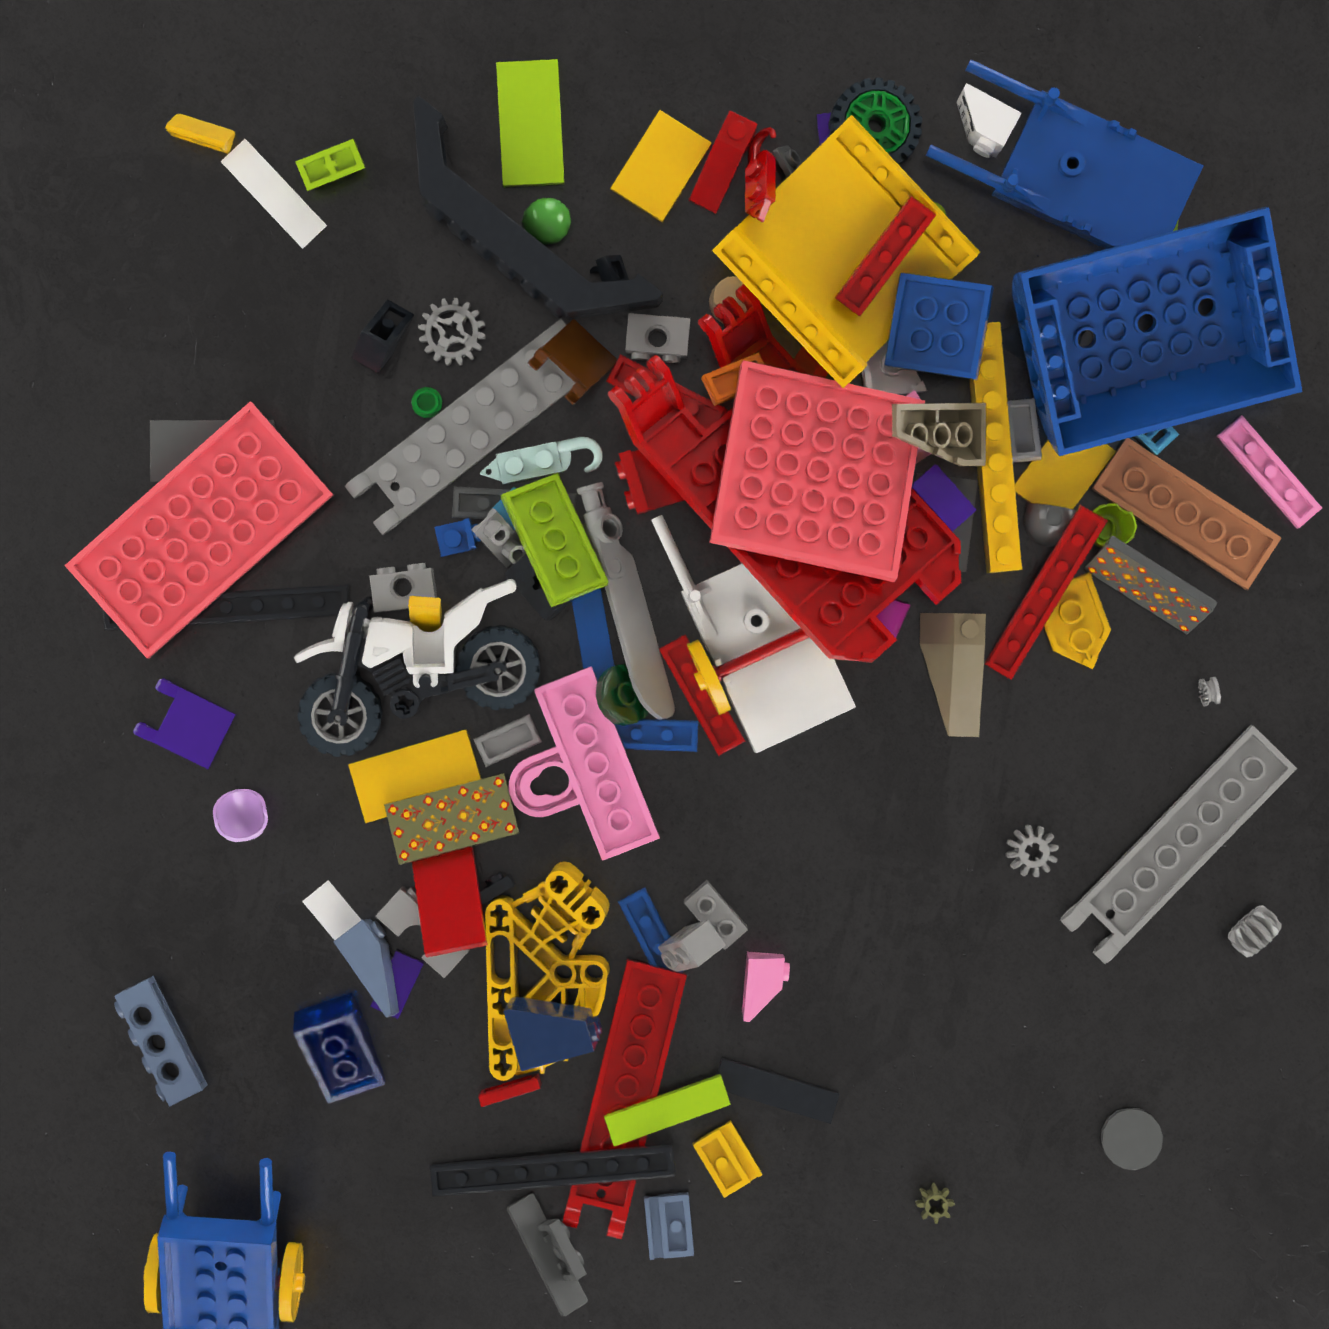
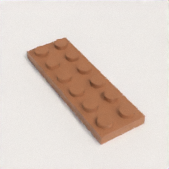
(1186, 513)

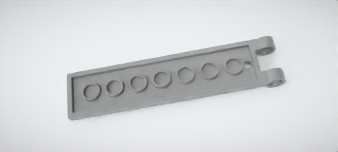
(464, 432)
(1182, 840)

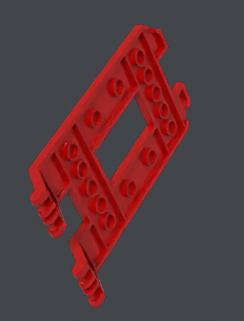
(826, 603)

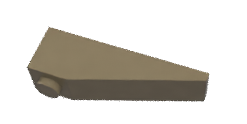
(944, 429)
(955, 663)

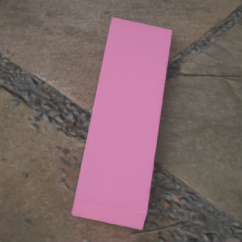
(1269, 472)

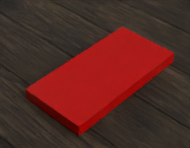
(449, 902)

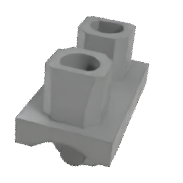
(500, 538)

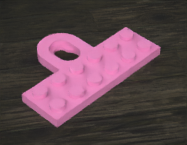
(595, 764)

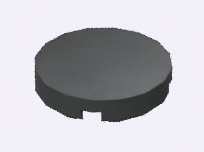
(1131, 1138)

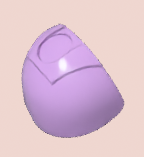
(240, 815)

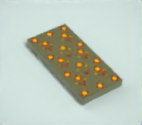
(451, 819)

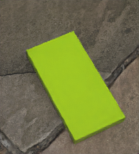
(530, 123)
(554, 540)

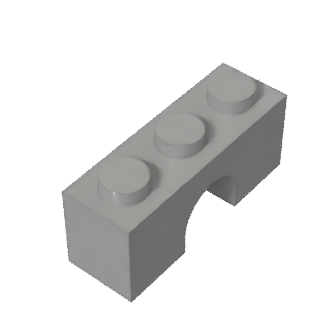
(403, 912)

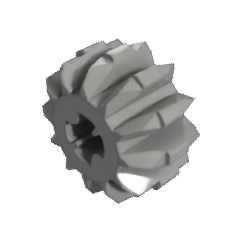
(1023, 857)
(1254, 931)

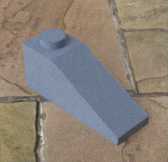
(371, 961)

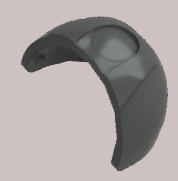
(1046, 522)

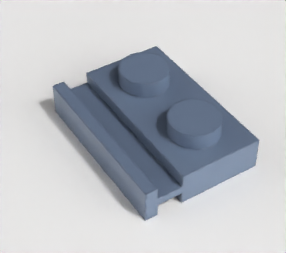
(669, 1225)

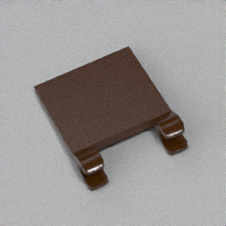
(577, 356)

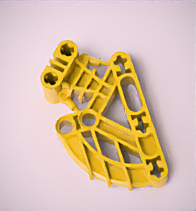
(563, 910)

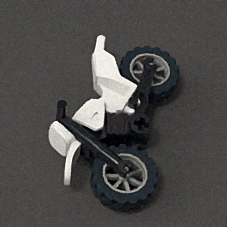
(411, 665)

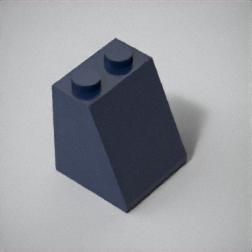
(550, 1031)

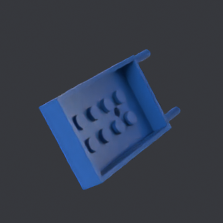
(1120, 184)

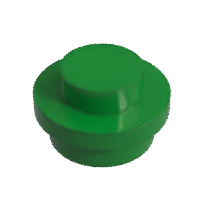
(427, 402)

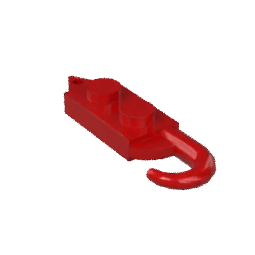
(760, 177)

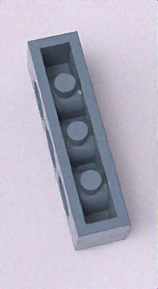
(176, 1049)

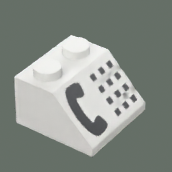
(985, 121)

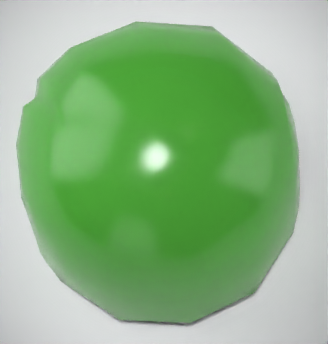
(547, 220)

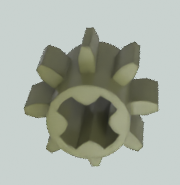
(933, 1211)

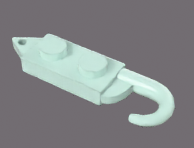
(540, 460)

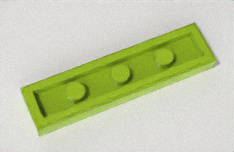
(667, 1110)

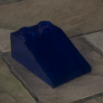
(338, 1047)

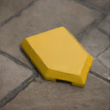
(1079, 623)

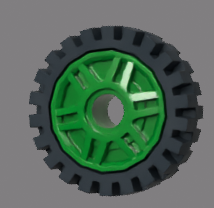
(887, 105)

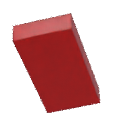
(510, 1089)

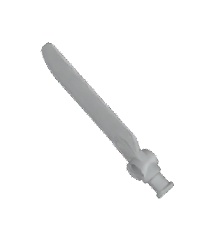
(627, 605)

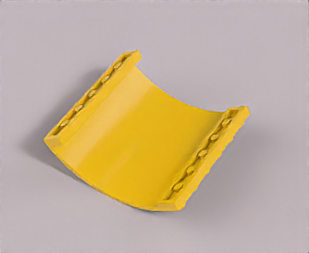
(819, 235)

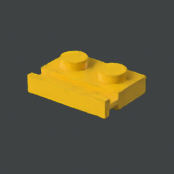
(727, 1158)

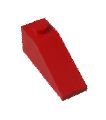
(723, 161)

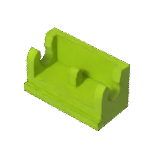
(330, 164)

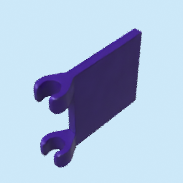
(191, 726)

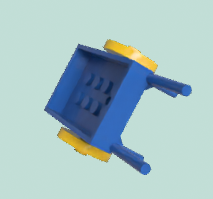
(221, 1269)

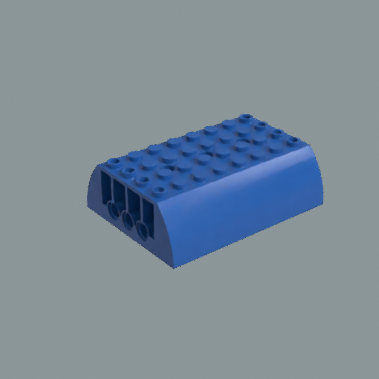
(1185, 361)

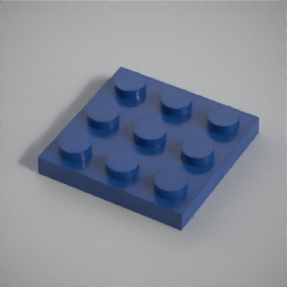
(939, 326)

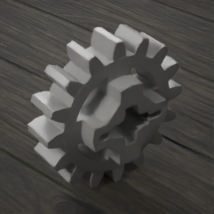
(459, 319)

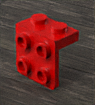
(646, 485)

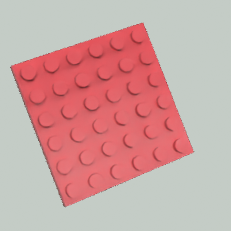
(814, 473)

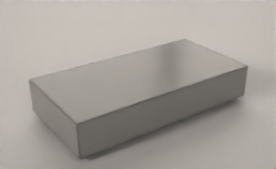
(1024, 430)
(507, 740)

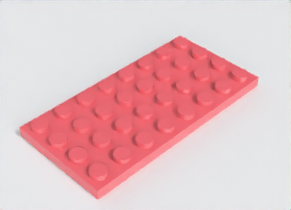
(199, 530)

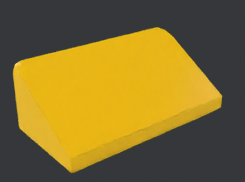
(201, 132)

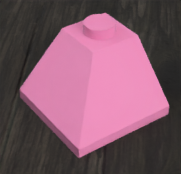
(762, 981)

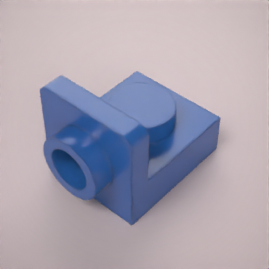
(456, 537)

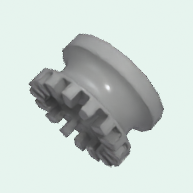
(1210, 691)

